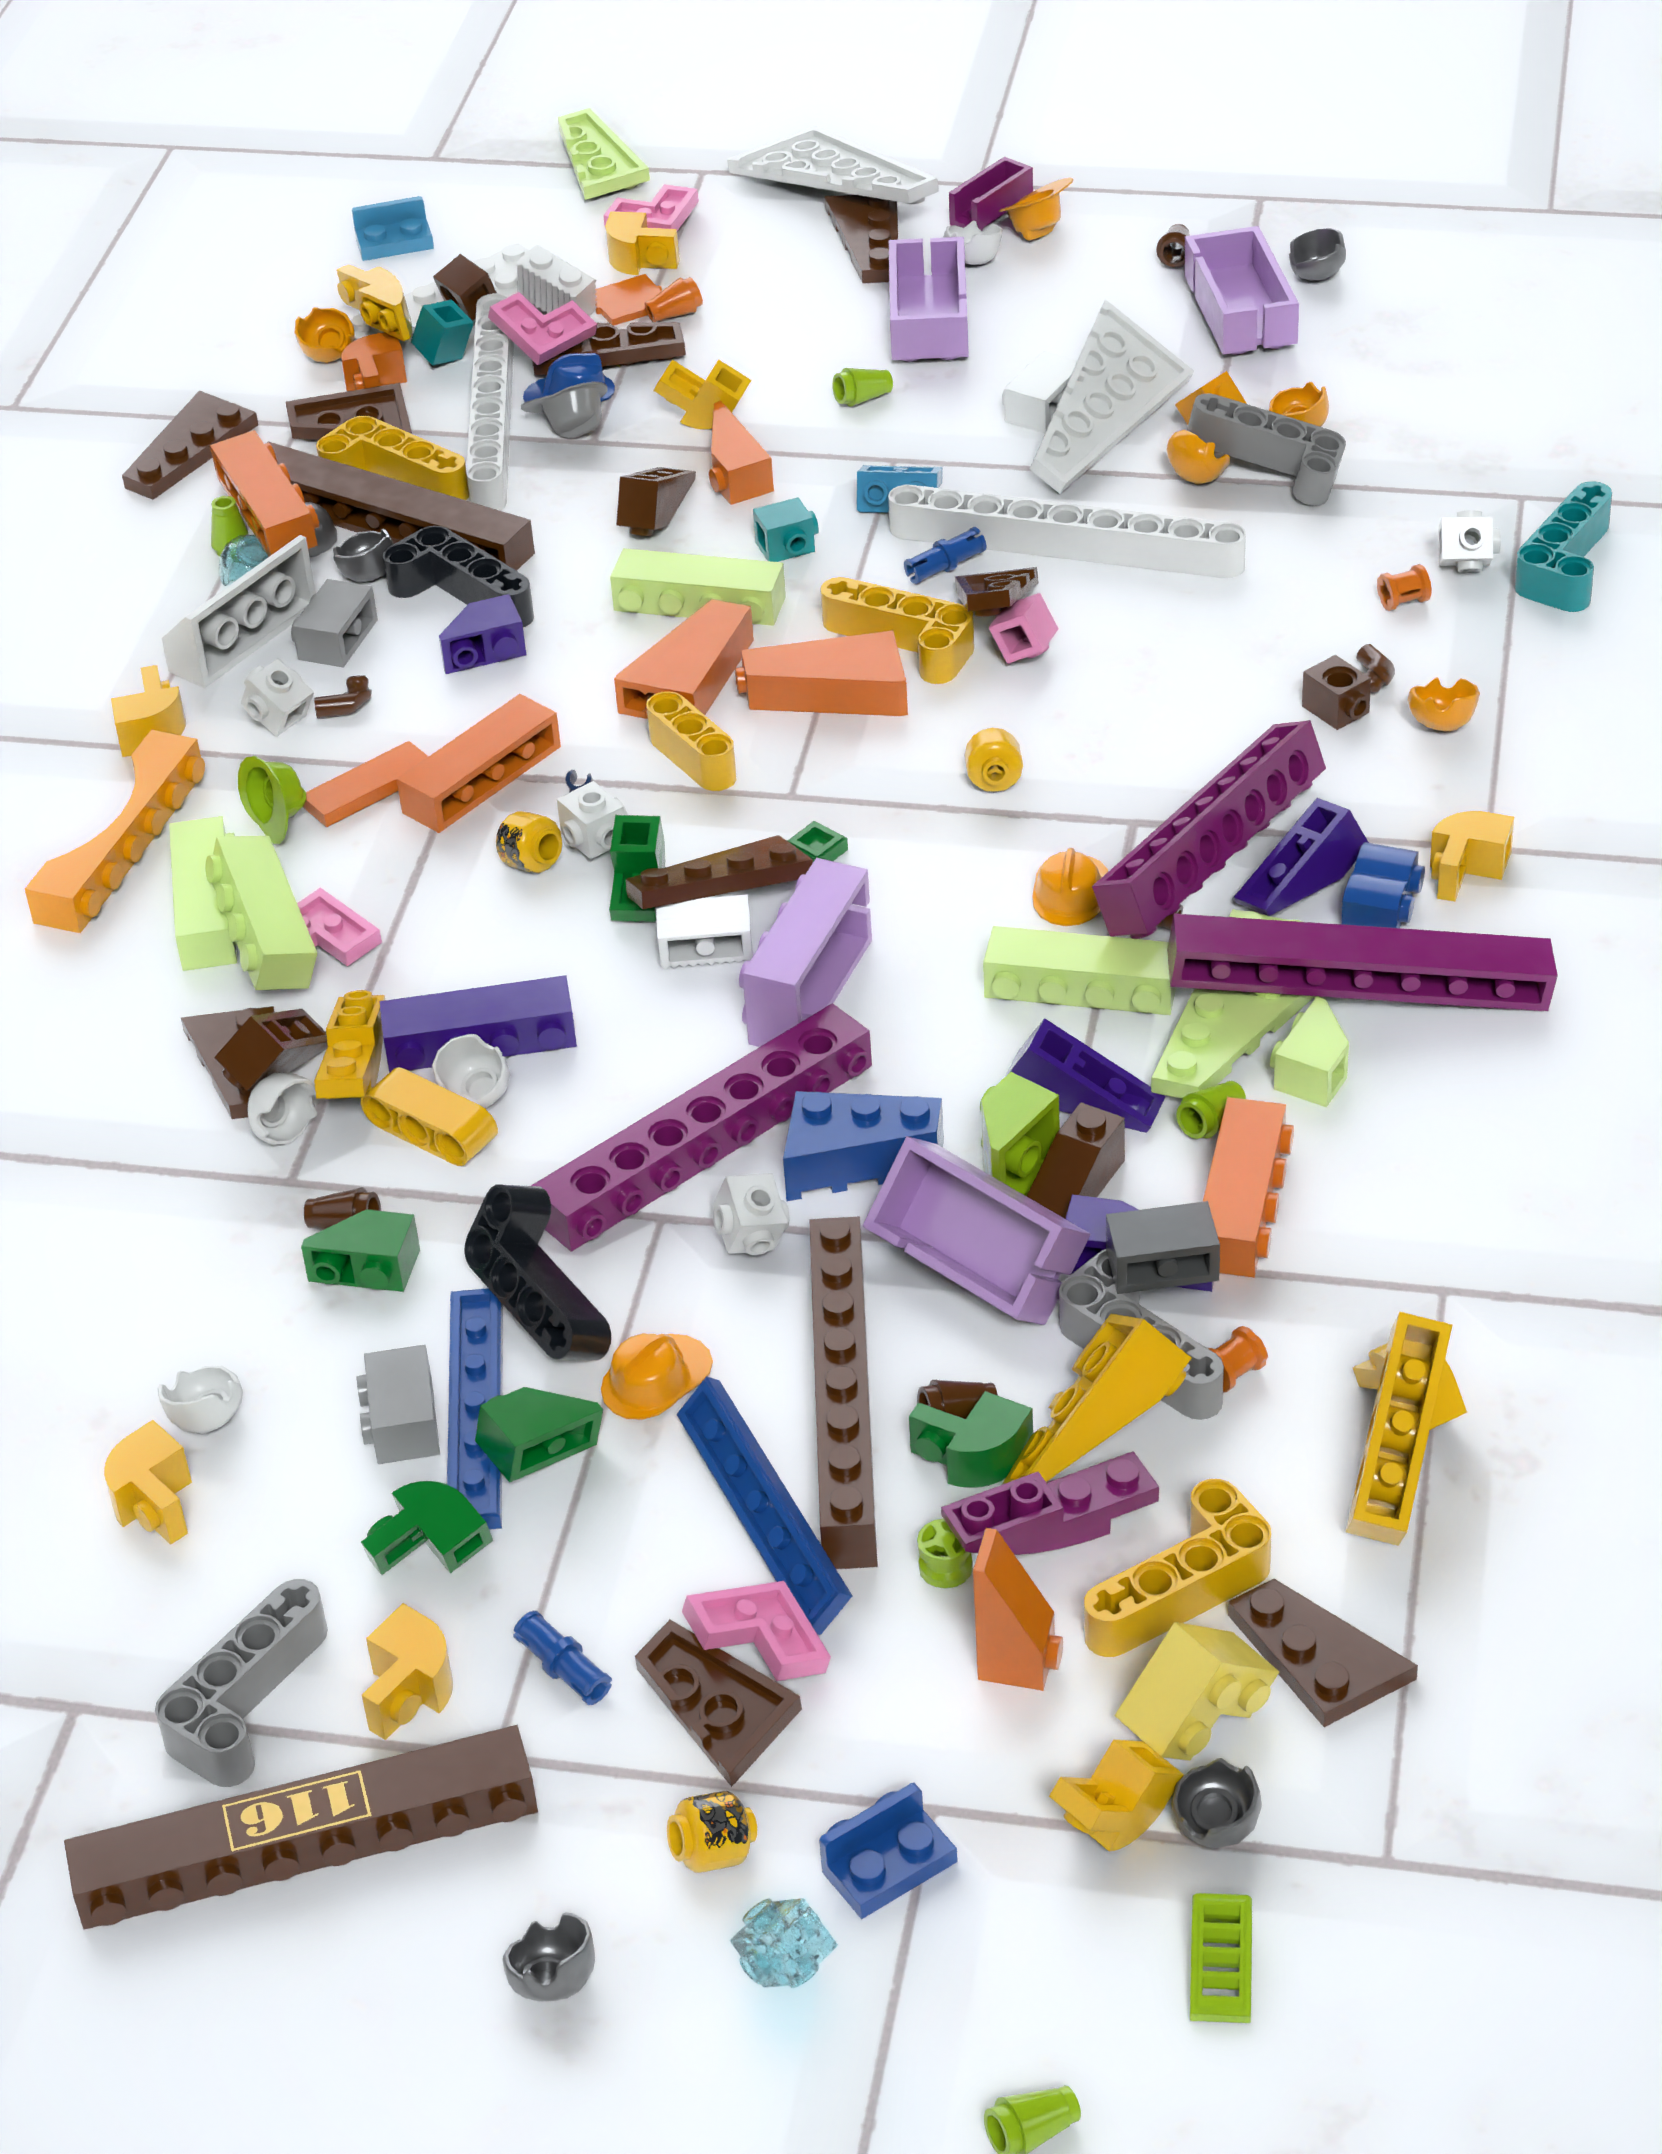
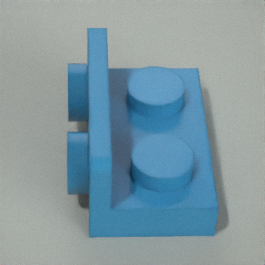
(392, 228)
(877, 481)

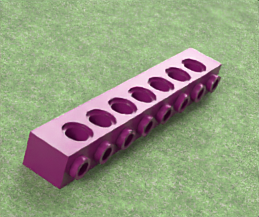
(1208, 829)
(702, 1125)

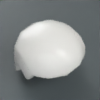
(978, 244)
(472, 1069)
(281, 1107)
(201, 1399)

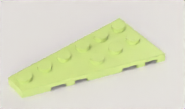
(1219, 1030)

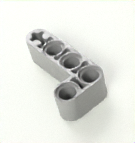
(1271, 442)
(1089, 1299)
(207, 1704)

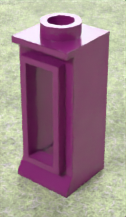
(990, 191)

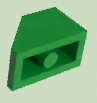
(535, 1429)

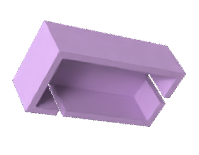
(1241, 290)
(928, 310)
(807, 950)
(978, 1230)

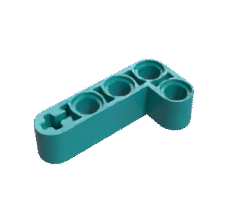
(1553, 560)

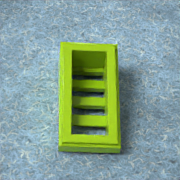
(1227, 1921)

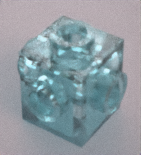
(782, 1943)

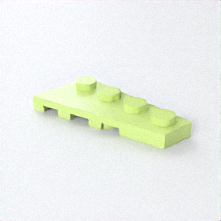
(599, 155)

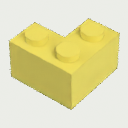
(1190, 1684)

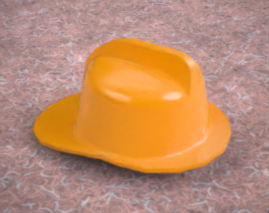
(1038, 211)
(1065, 889)
(653, 1373)

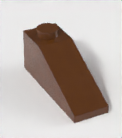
(651, 498)
(269, 1046)
(1080, 1158)

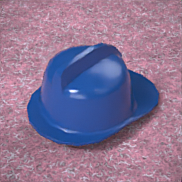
(570, 371)

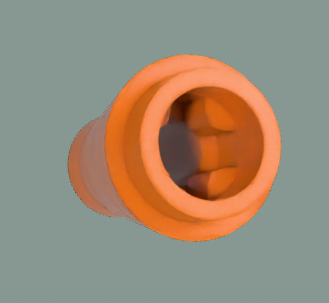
(676, 300)

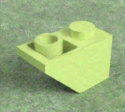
(1312, 1057)

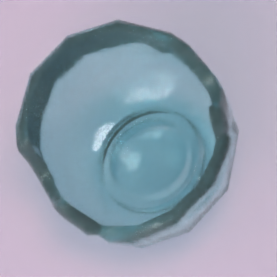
(240, 557)

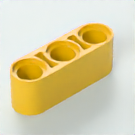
(691, 741)
(429, 1116)

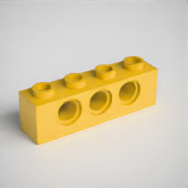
(1399, 1428)

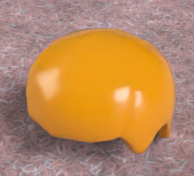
(324, 334)
(1303, 404)
(1194, 458)
(1444, 707)

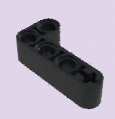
(455, 566)
(538, 1294)

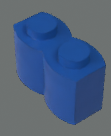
(1382, 887)

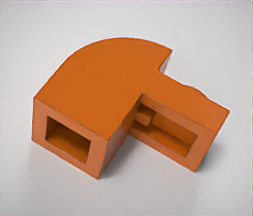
(373, 362)

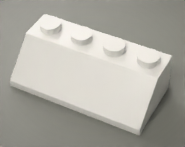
(241, 616)

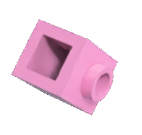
(1024, 629)

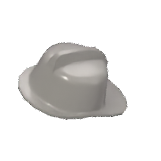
(571, 409)

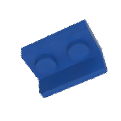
(885, 1851)

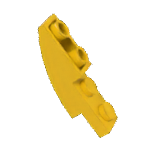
(377, 297)
(353, 1047)

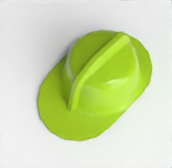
(270, 795)

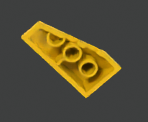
(1119, 1378)

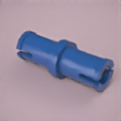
(945, 555)
(562, 1657)

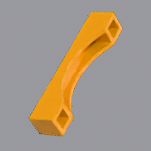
(77, 884)

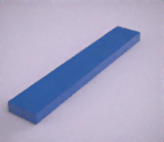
(474, 1380)
(763, 1503)

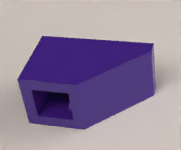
(483, 635)

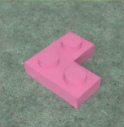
(665, 211)
(539, 334)
(338, 927)
(762, 1616)

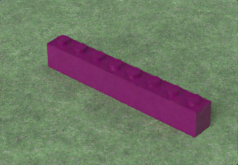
(1361, 962)

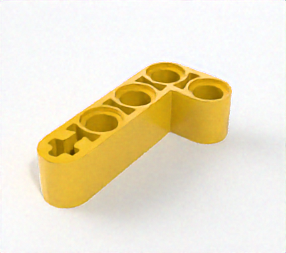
(395, 454)
(922, 624)
(1219, 1561)

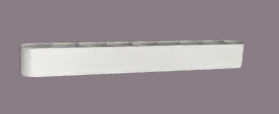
(489, 409)
(1070, 531)

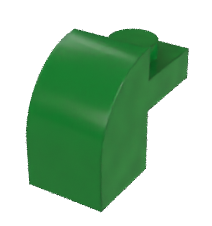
(634, 847)
(974, 1448)
(428, 1515)

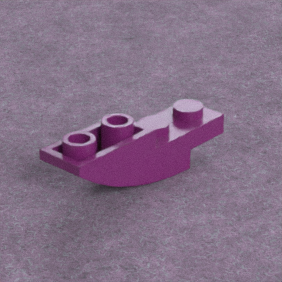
(1057, 1513)

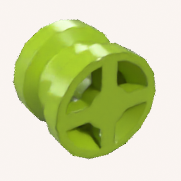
(942, 1572)

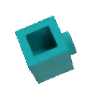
(442, 332)
(785, 530)

